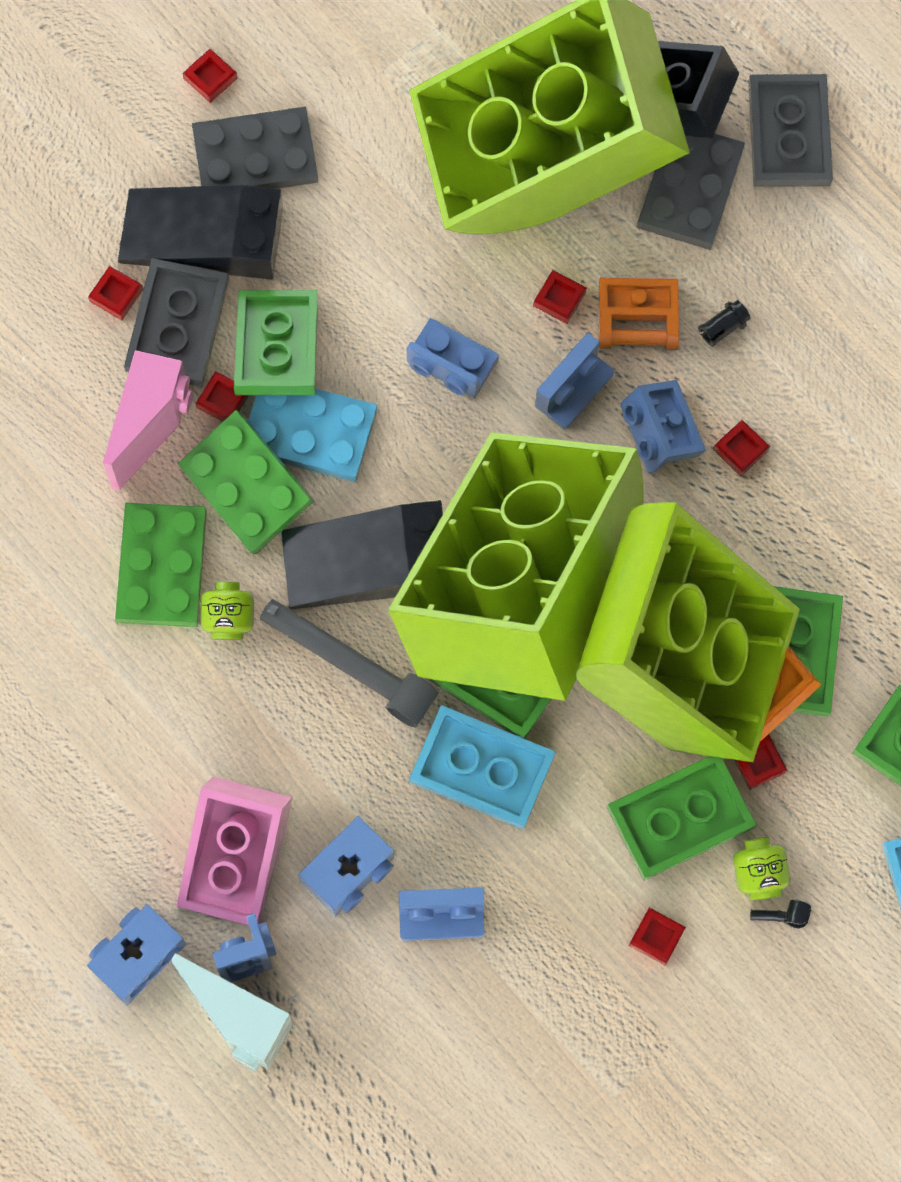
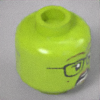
(227, 611)
(761, 869)

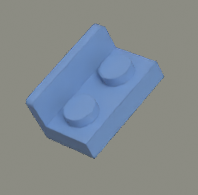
(451, 358)
(573, 383)
(661, 424)
(441, 914)
(244, 959)

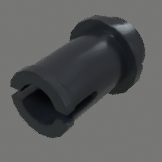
(725, 322)

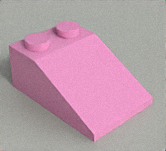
(147, 414)
(233, 850)

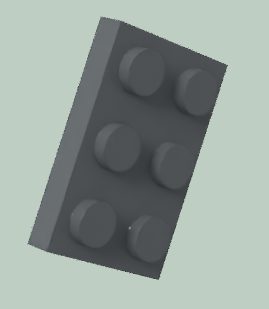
(790, 130)
(256, 150)
(692, 191)
(179, 315)

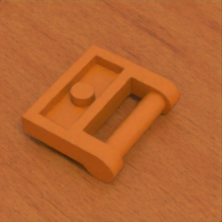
(638, 301)

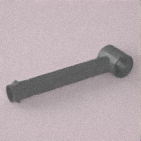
(407, 698)

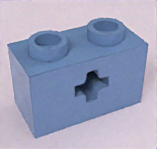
(352, 845)
(131, 976)

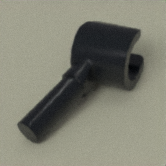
(796, 915)

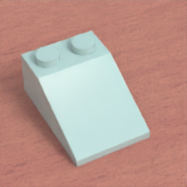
(244, 1020)

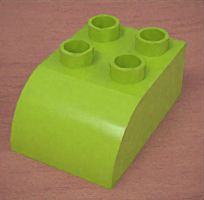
(548, 118)
(519, 565)
(687, 637)

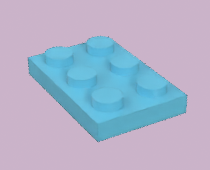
(316, 431)
(482, 767)

